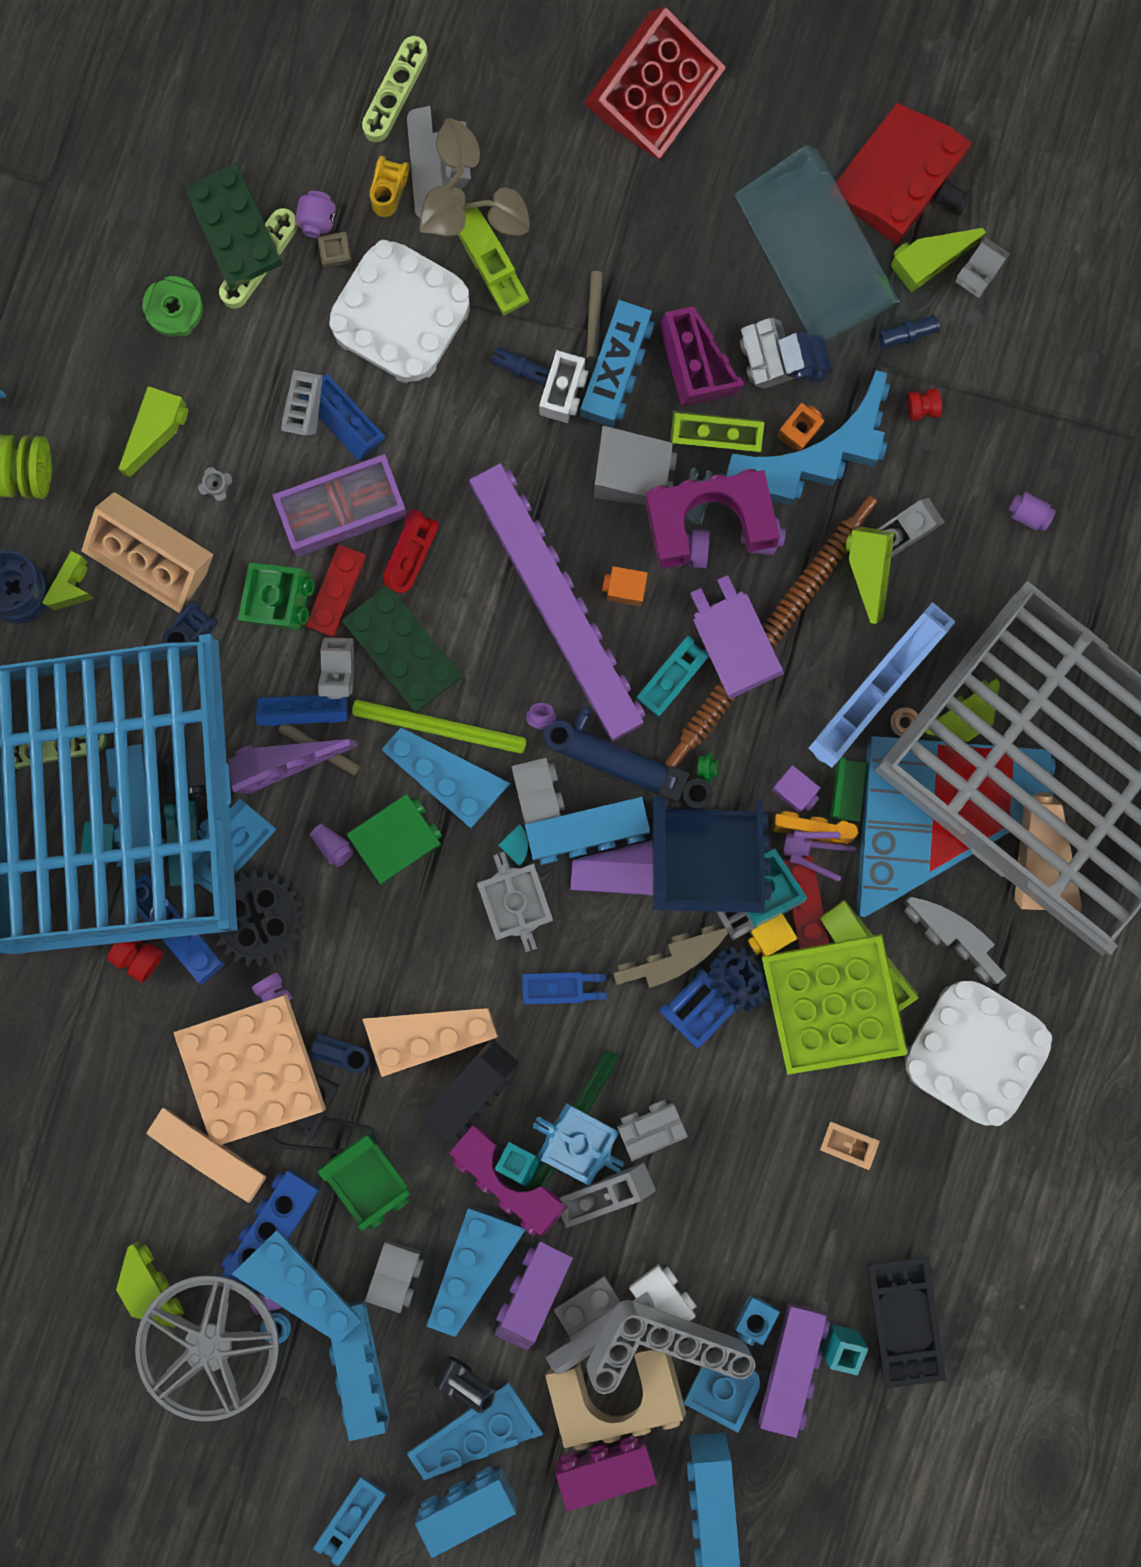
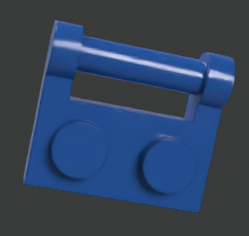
(704, 1017)

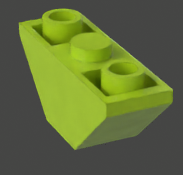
(958, 725)
(142, 1284)

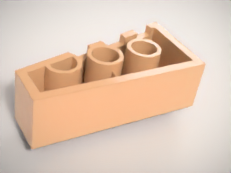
(418, 1038)

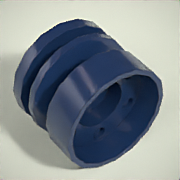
(21, 573)

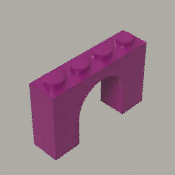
(743, 493)

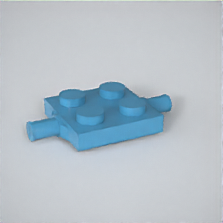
(578, 1144)

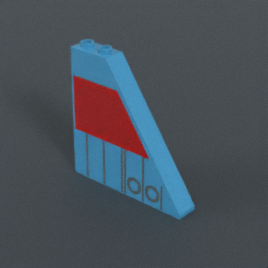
(907, 846)

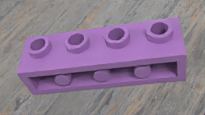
(792, 1370)

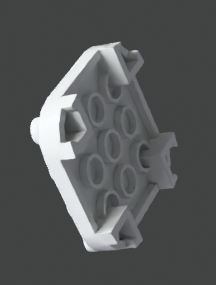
(399, 311)
(978, 1053)

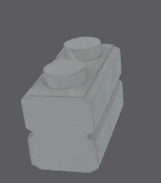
(764, 353)
(651, 1130)

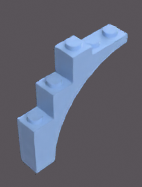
(881, 685)

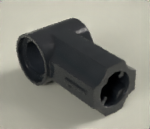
(458, 1382)

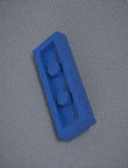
(300, 710)

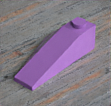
(263, 766)
(615, 871)

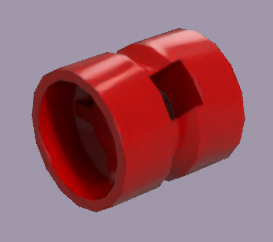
(137, 957)

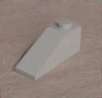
(607, 1195)

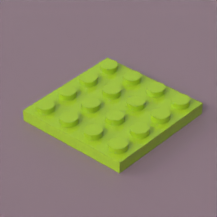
(835, 1004)

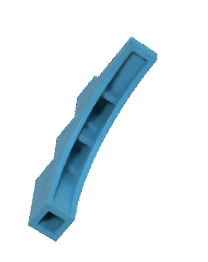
(822, 462)

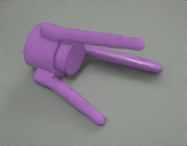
(800, 844)

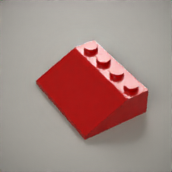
(655, 83)
(901, 170)

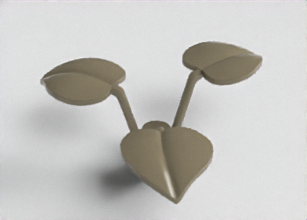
(445, 205)

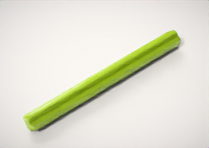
(439, 726)

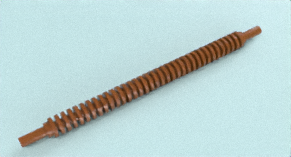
(776, 625)

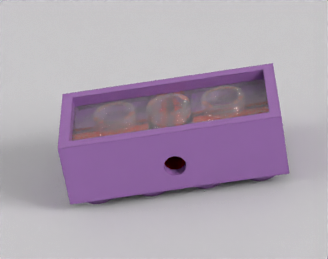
(340, 505)

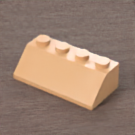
(146, 551)

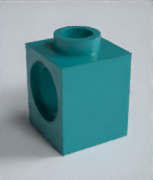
(517, 1164)

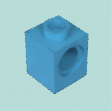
(751, 1307)

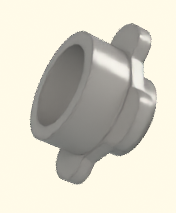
(209, 478)

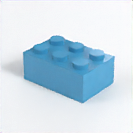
(465, 1510)

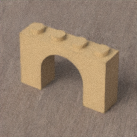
(584, 1423)

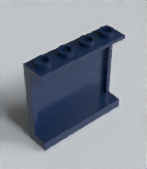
(709, 859)

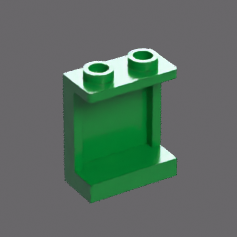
(395, 838)
(366, 1182)

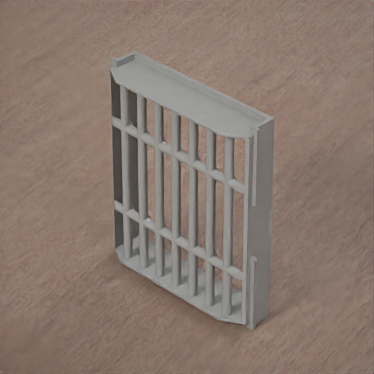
(1092, 656)

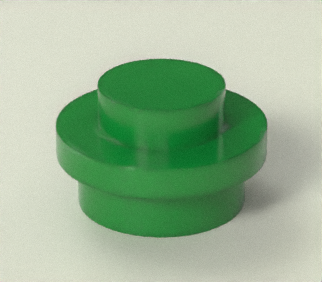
(708, 767)

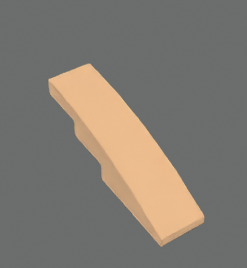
(206, 1155)

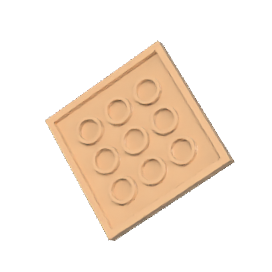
(250, 1070)

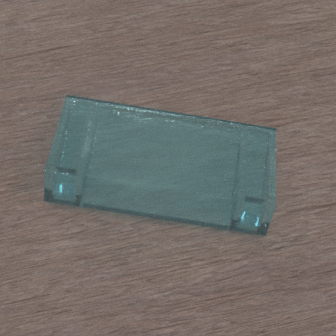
(816, 245)

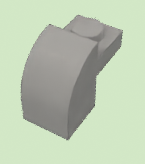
(982, 267)
(336, 668)

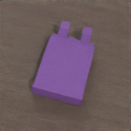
(735, 640)

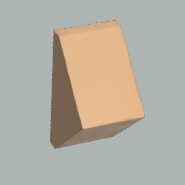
(850, 1145)

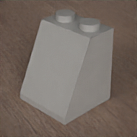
(631, 466)

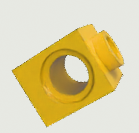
(771, 936)

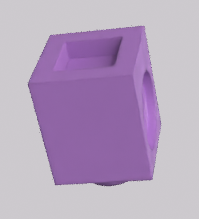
(796, 790)

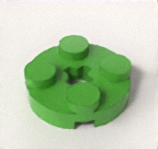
(166, 291)

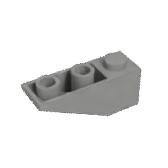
(913, 524)

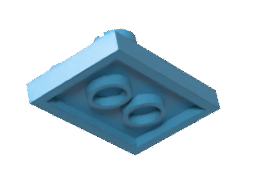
(248, 834)

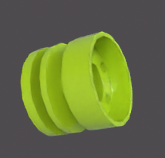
(25, 466)

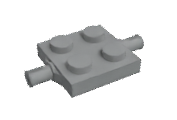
(515, 902)

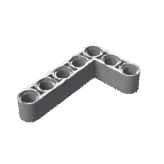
(666, 1340)

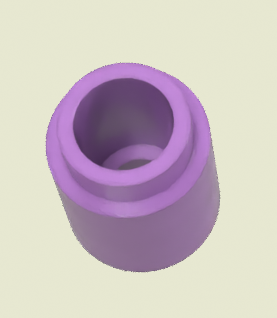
(1032, 511)

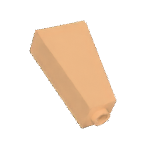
(1035, 863)

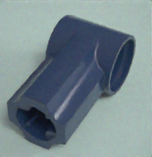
(339, 1052)

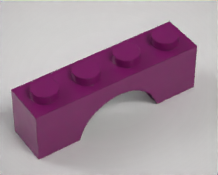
(479, 1156)

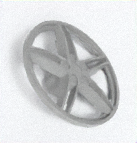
(207, 1348)

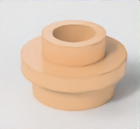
(904, 712)

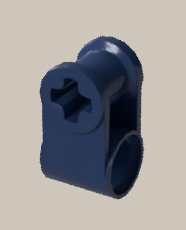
(189, 627)

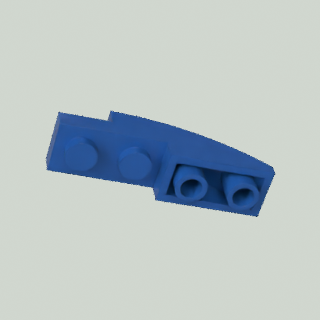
(190, 950)

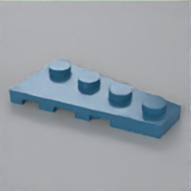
(450, 779)
(295, 1285)
(476, 1435)

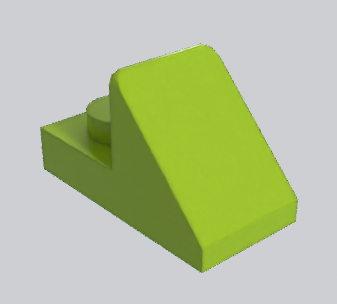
(63, 590)

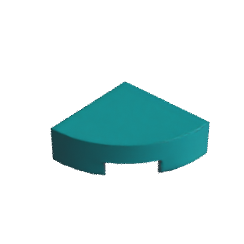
(516, 845)

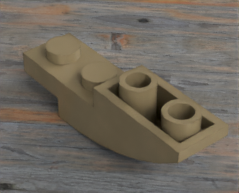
(684, 955)

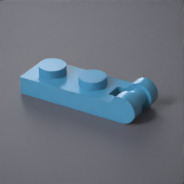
(350, 1519)

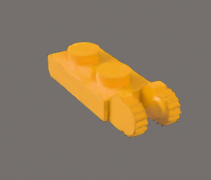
(790, 822)

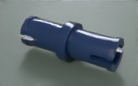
(908, 331)
(520, 366)

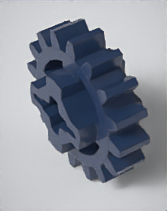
(739, 979)

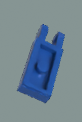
(559, 988)

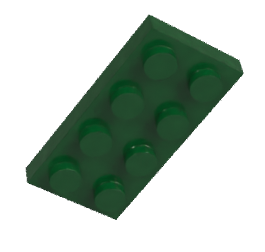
(233, 226)
(402, 649)

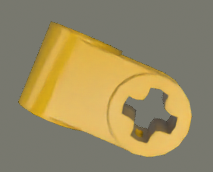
(388, 181)

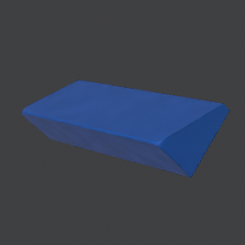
(346, 419)

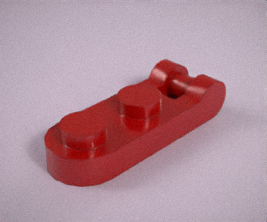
(410, 551)

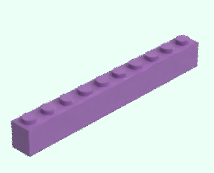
(557, 603)

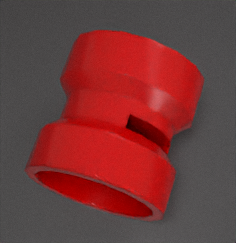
(921, 405)

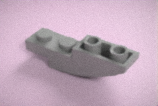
(946, 926)

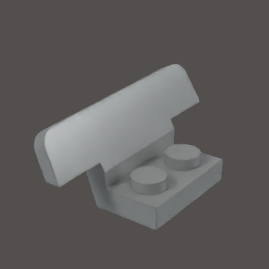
(426, 164)
(584, 1320)

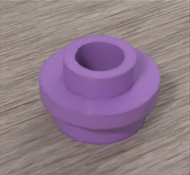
(540, 715)

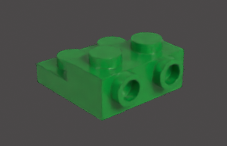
(276, 596)

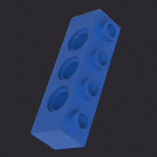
(291, 1184)

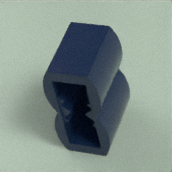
(805, 357)

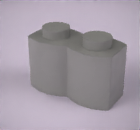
(536, 790)
(393, 1276)

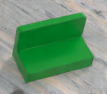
(848, 790)

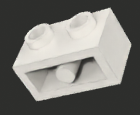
(562, 386)

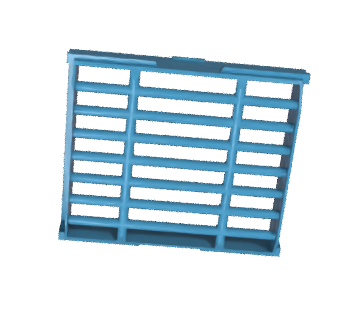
(217, 787)

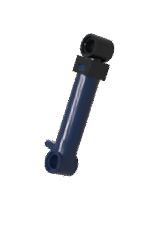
(625, 764)

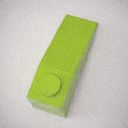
(930, 255)
(154, 426)
(870, 563)

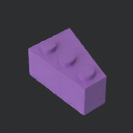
(532, 1295)

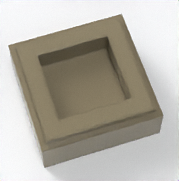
(334, 249)

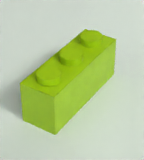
(717, 431)

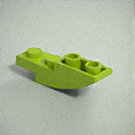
(492, 262)
(846, 925)

